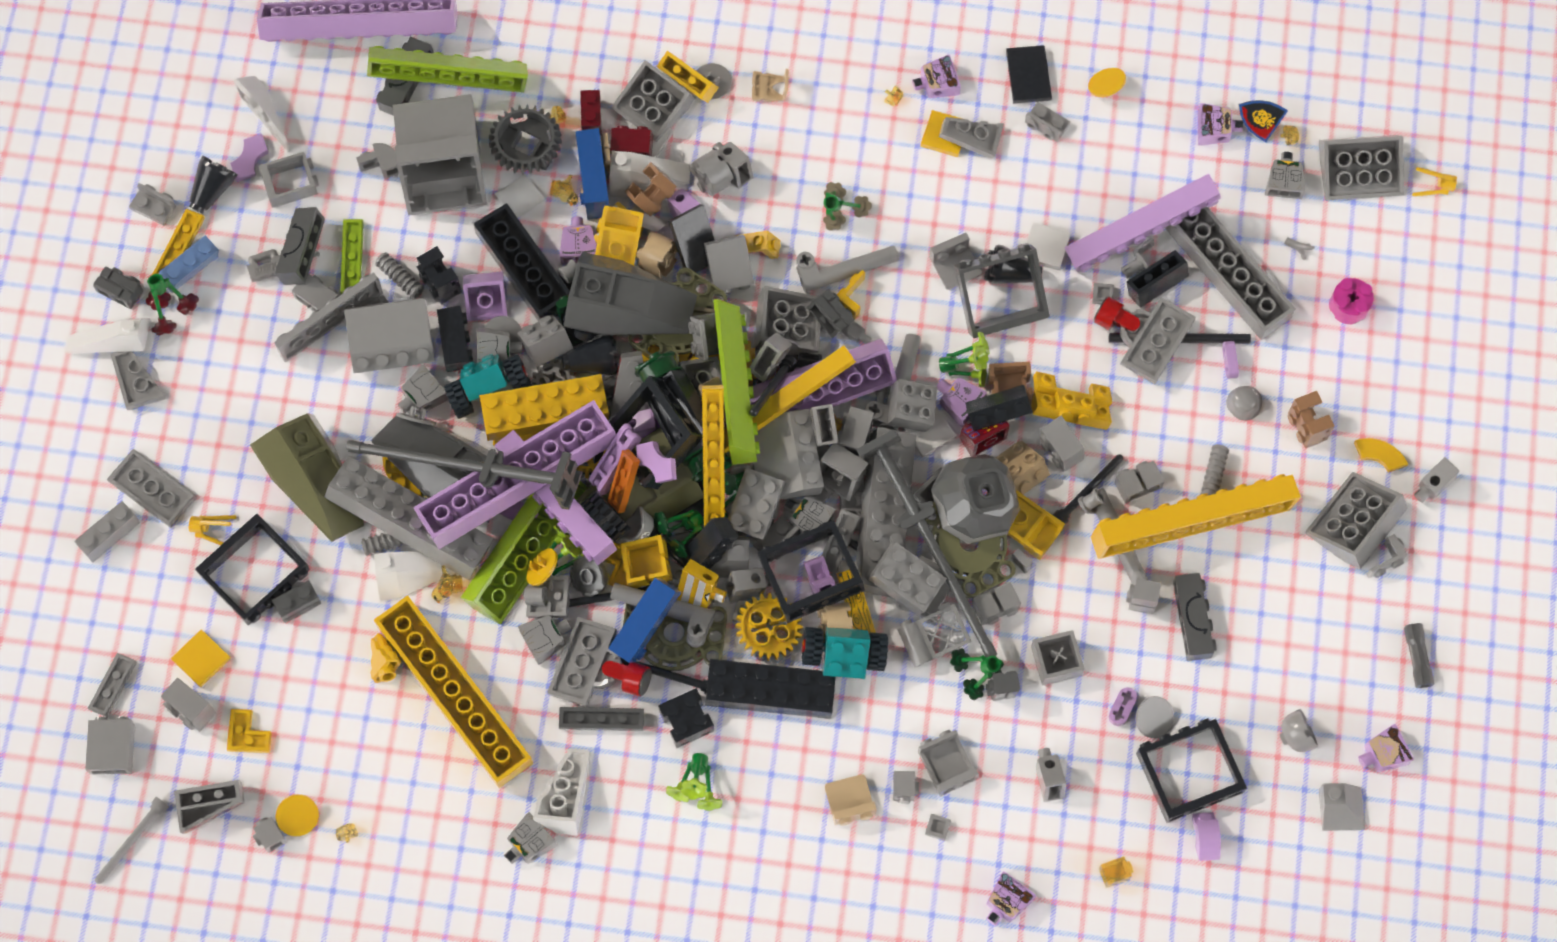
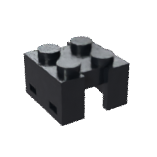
(442, 282)
(686, 718)

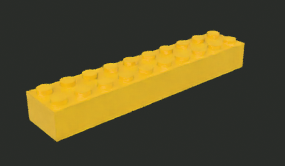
(1195, 516)
(453, 692)

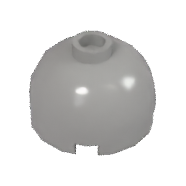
(1297, 732)

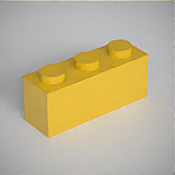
(687, 76)

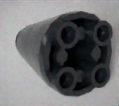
(209, 184)
(1010, 271)
(593, 357)

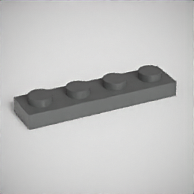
(601, 718)

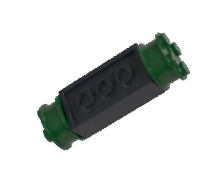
(677, 380)

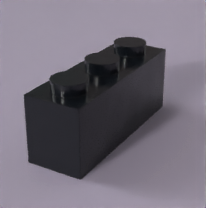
(1157, 278)
(454, 338)
(998, 407)
(711, 542)

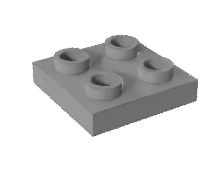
(549, 598)

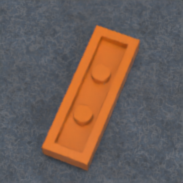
(623, 481)

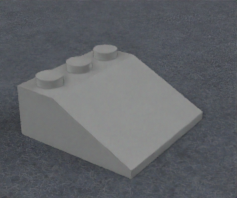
(653, 100)
(788, 316)

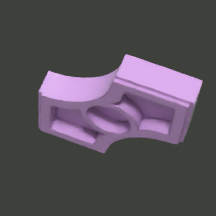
(252, 152)
(651, 457)

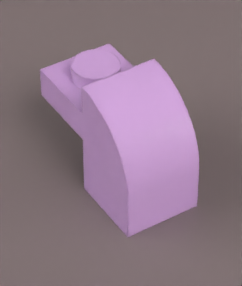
(818, 574)
(1207, 836)

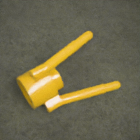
(1445, 181)
(201, 524)

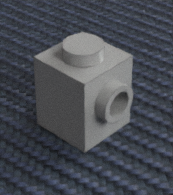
(904, 786)
(268, 834)

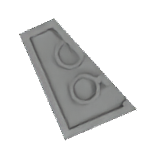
(974, 136)
(134, 381)

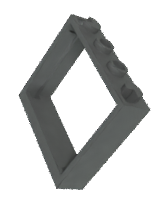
(1010, 320)

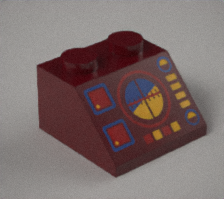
(984, 438)

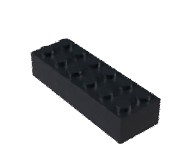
(521, 261)
(769, 689)

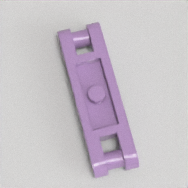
(606, 468)

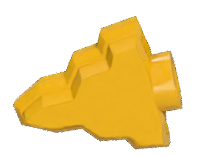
(383, 660)

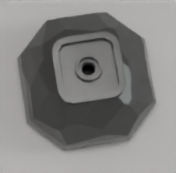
(964, 507)

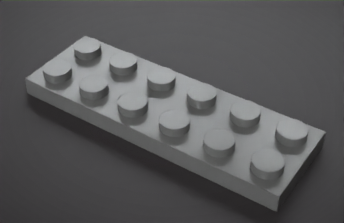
(327, 318)

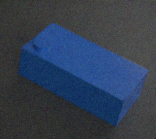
(592, 173)
(644, 620)

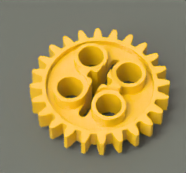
(774, 644)

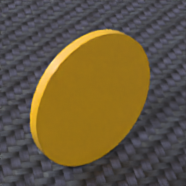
(1107, 82)
(542, 567)
(297, 815)

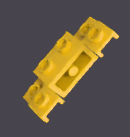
(1074, 406)

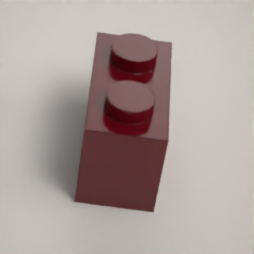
(591, 110)
(632, 140)

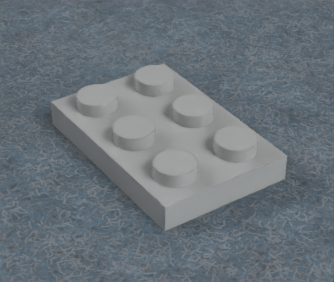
(755, 503)

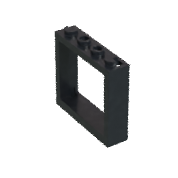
(675, 411)
(233, 544)
(823, 598)
(1202, 802)

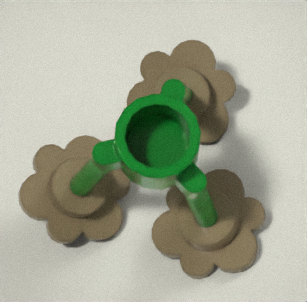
(834, 202)

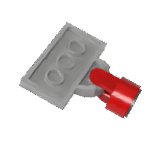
(1149, 335)
(591, 665)

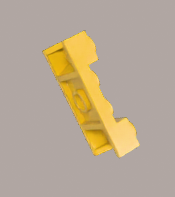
(619, 233)
(1034, 527)

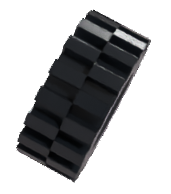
(605, 516)

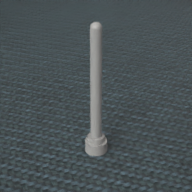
(157, 807)

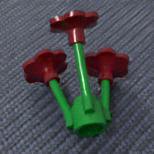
(159, 299)

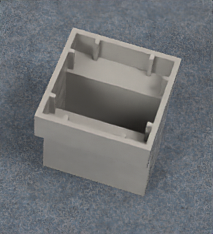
(439, 155)

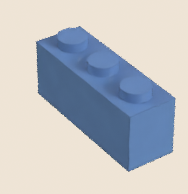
(190, 262)

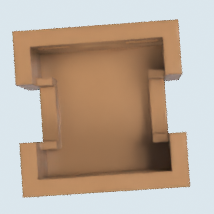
(656, 192)
(1010, 375)
(1302, 416)

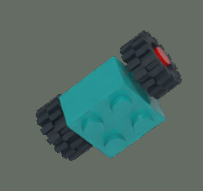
(483, 379)
(844, 651)

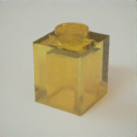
(1116, 872)

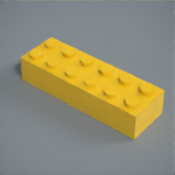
(539, 406)

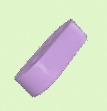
(1230, 359)
(1126, 708)

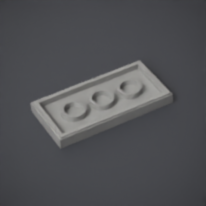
(151, 488)

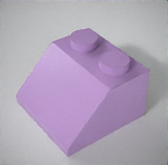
(484, 295)

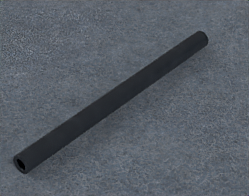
(1199, 338)

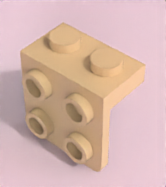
(1024, 465)
(850, 800)

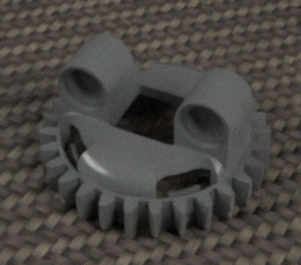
(507, 136)

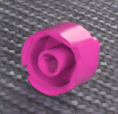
(1351, 290)

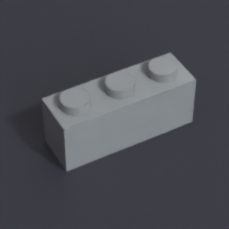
(107, 531)

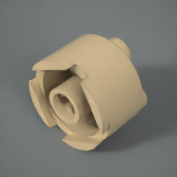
(657, 255)
(835, 617)

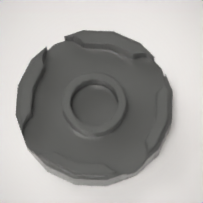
(588, 577)

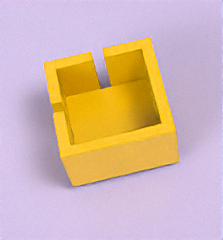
(646, 560)

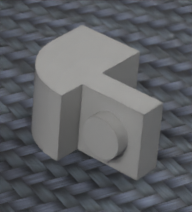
(381, 156)

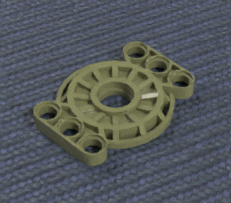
(680, 342)
(973, 563)
(681, 651)

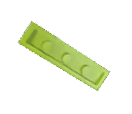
(351, 253)

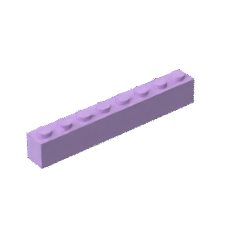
(1143, 223)
(576, 521)

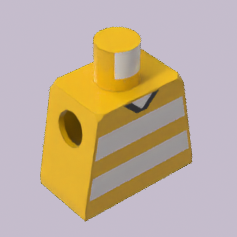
(699, 585)

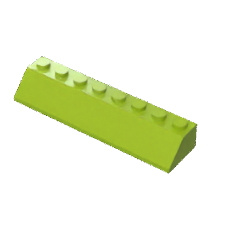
(447, 69)
(735, 382)
(505, 570)

